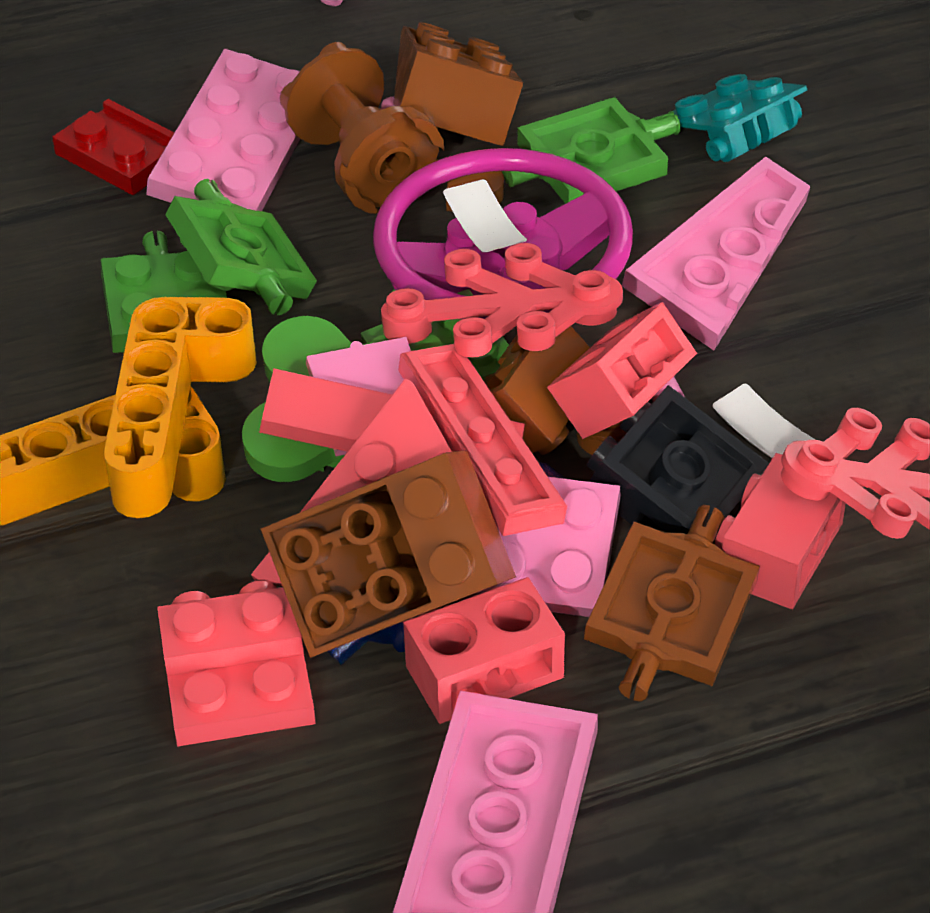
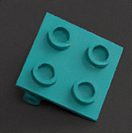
(741, 113)

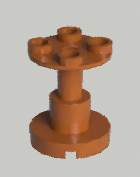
(339, 102)

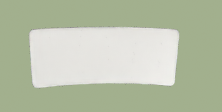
(482, 216)
(758, 421)

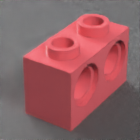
(622, 370)
(484, 646)

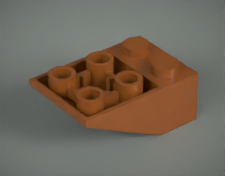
(457, 84)
(388, 552)

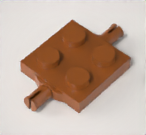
(672, 603)

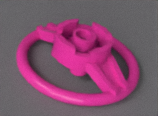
(561, 234)

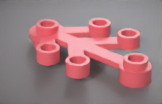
(581, 298)
(820, 468)

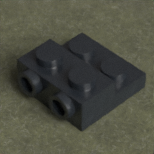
(674, 464)

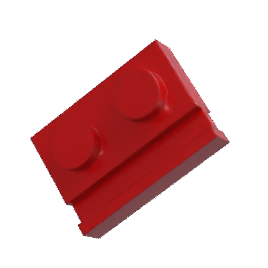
(114, 145)

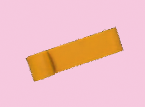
(166, 350)
(66, 459)

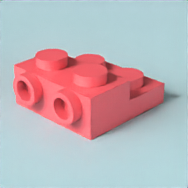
(234, 664)

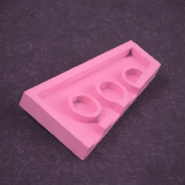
(720, 252)

